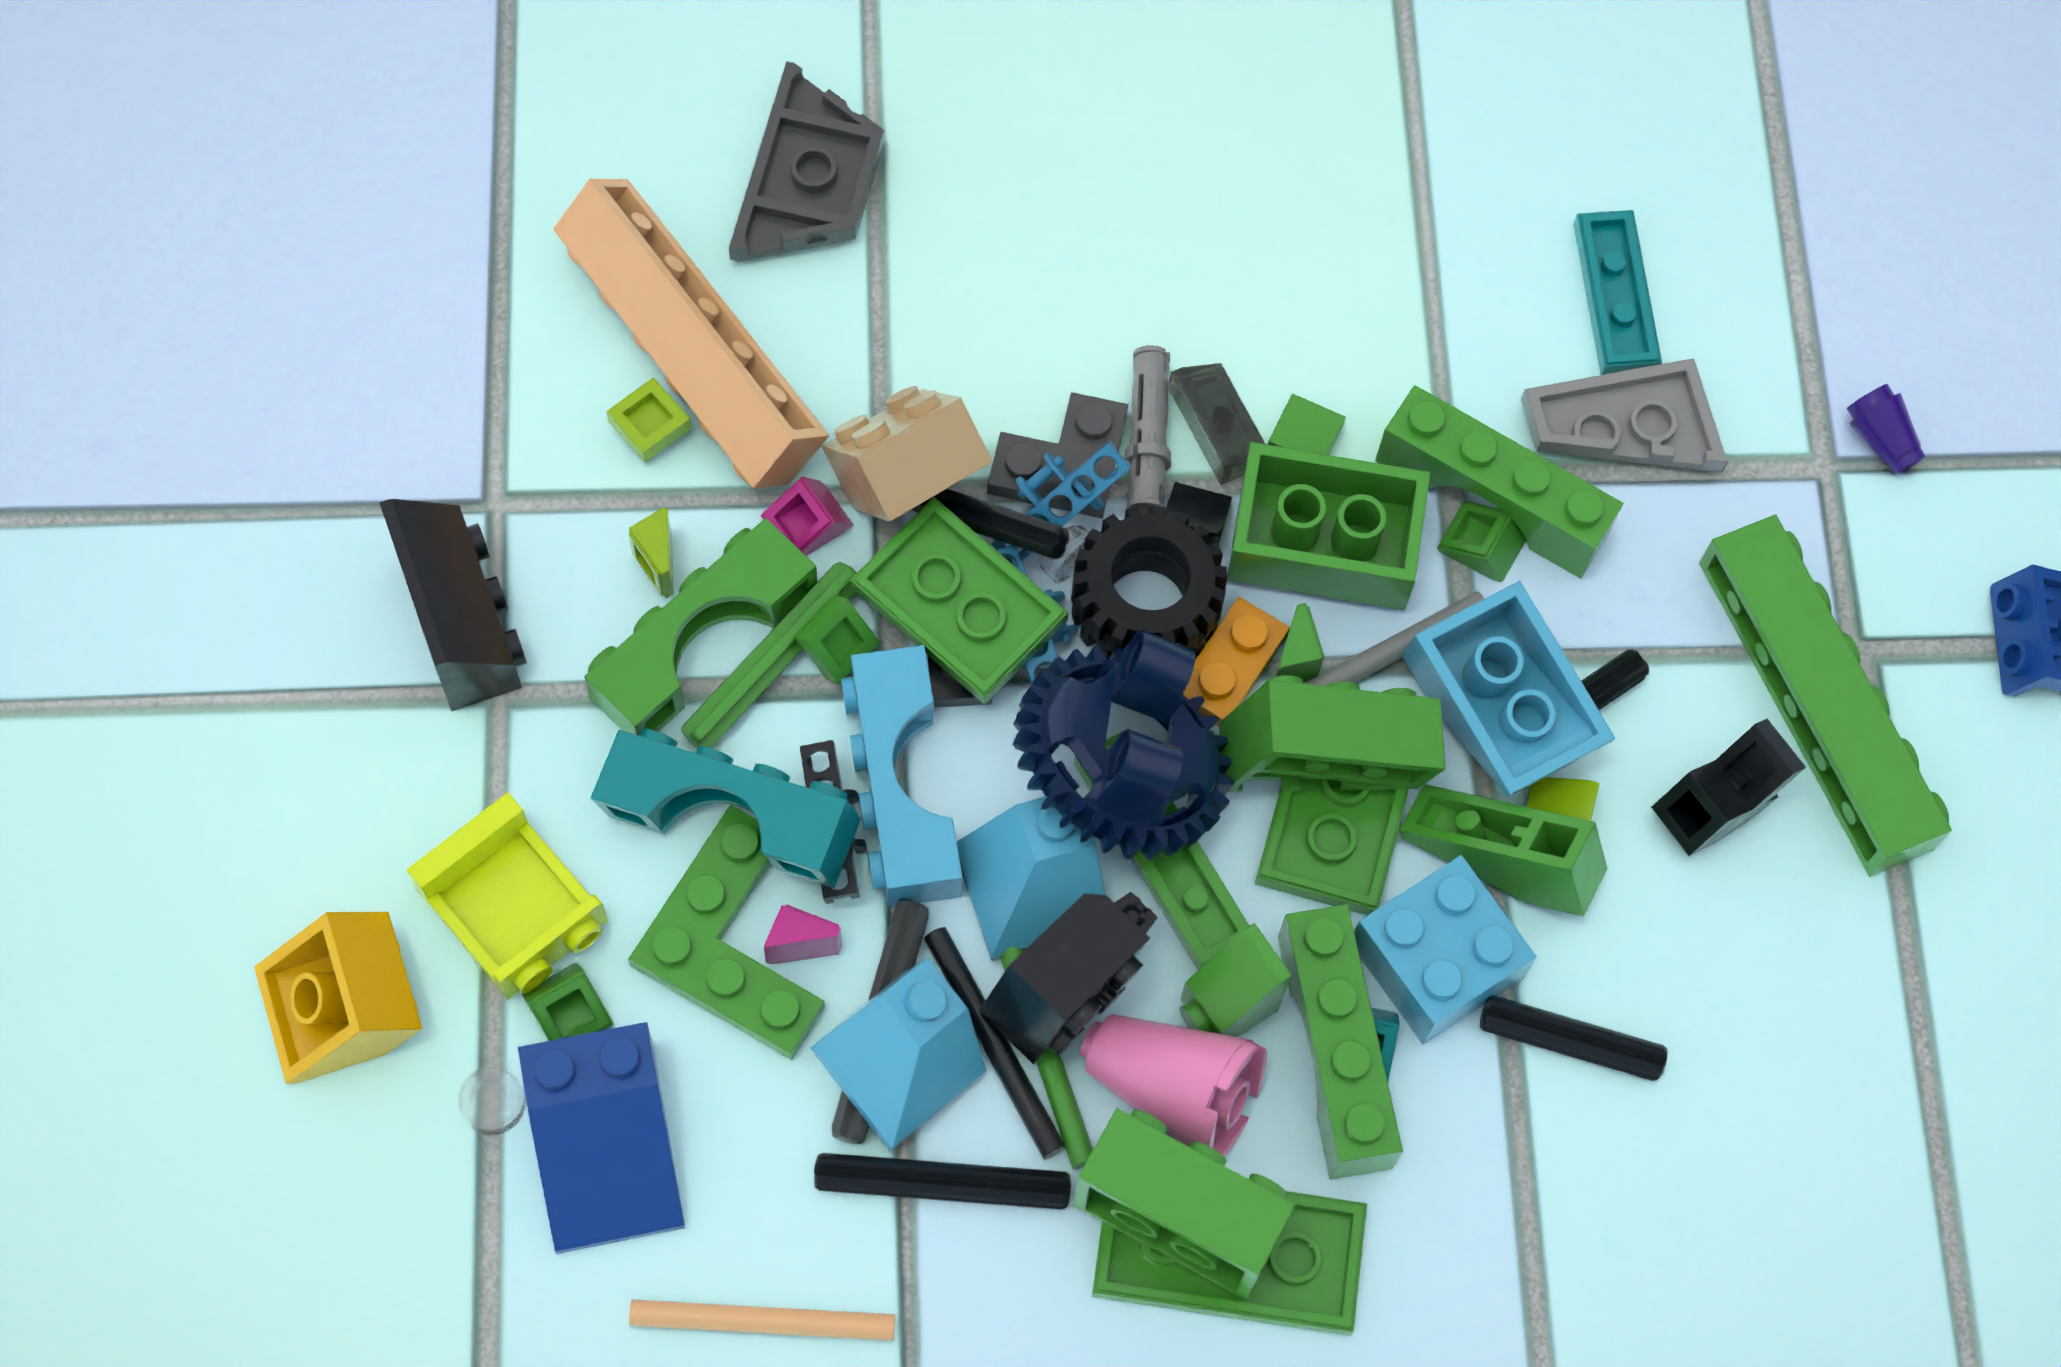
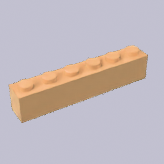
(690, 333)

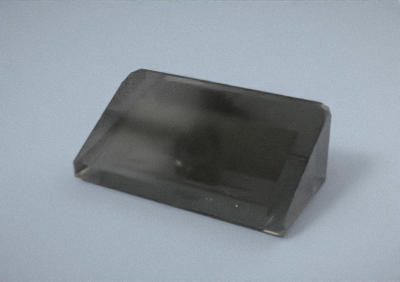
(1215, 417)

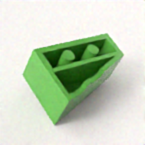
(1334, 734)

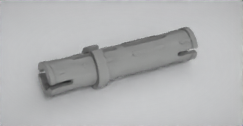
(1148, 429)

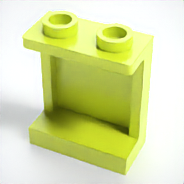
(508, 898)

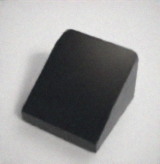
(1202, 506)

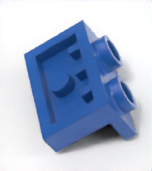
(2028, 629)

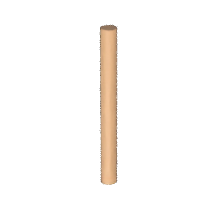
(762, 1320)

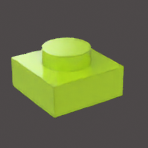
(649, 420)

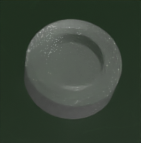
(1063, 568)
(491, 1100)

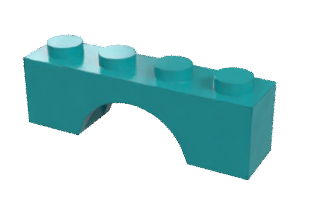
(657, 784)

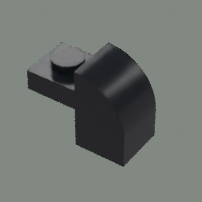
(1730, 789)

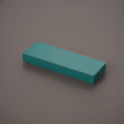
(1616, 291)

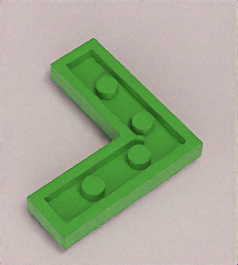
(687, 951)

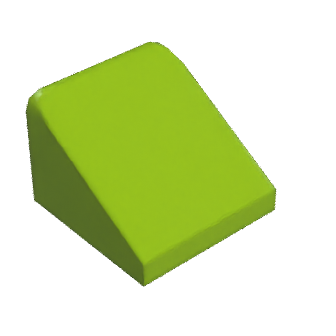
(652, 549)
(1564, 796)

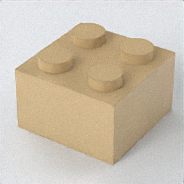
(905, 452)

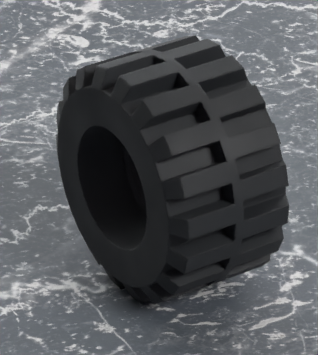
(1153, 545)

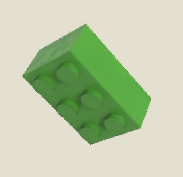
(1328, 526)
(1182, 1201)

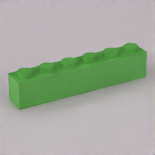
(1825, 695)

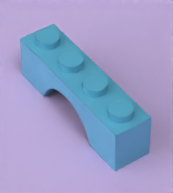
(915, 847)

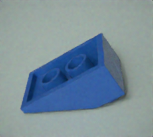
(601, 1137)

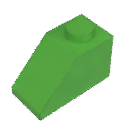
(1236, 986)

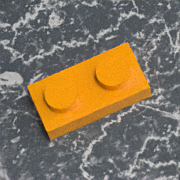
(1235, 658)

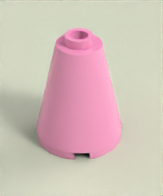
(1178, 1075)

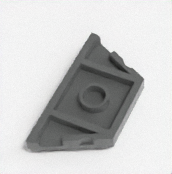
(807, 173)

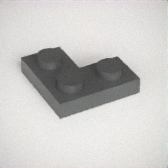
(1086, 428)

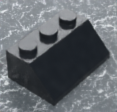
(455, 600)

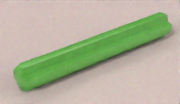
(764, 663)

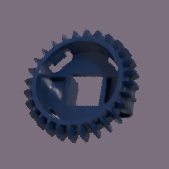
(1137, 773)

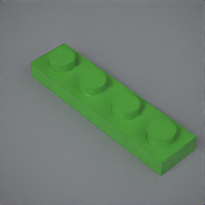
(1188, 894)

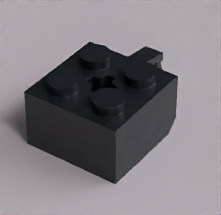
(1070, 974)

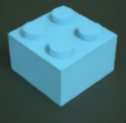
(1442, 949)

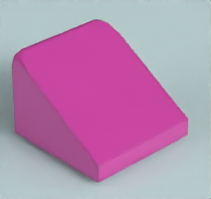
(808, 515)
(800, 937)

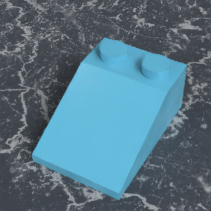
(1507, 689)

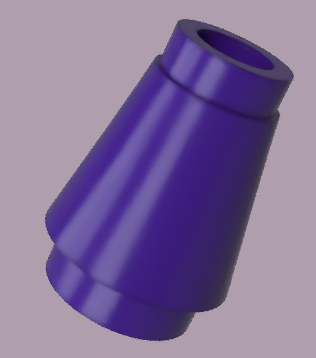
(1887, 428)

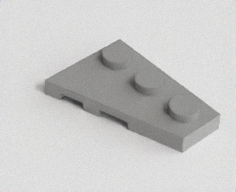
(1629, 416)

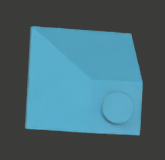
(1026, 873)
(904, 1053)

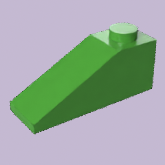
(1514, 847)

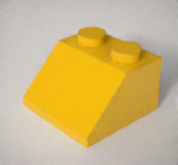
(337, 994)

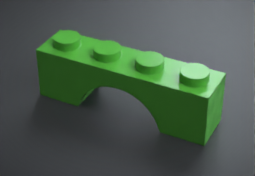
(1552, 507)
(752, 581)
(1349, 1071)

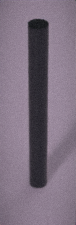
(995, 1045)

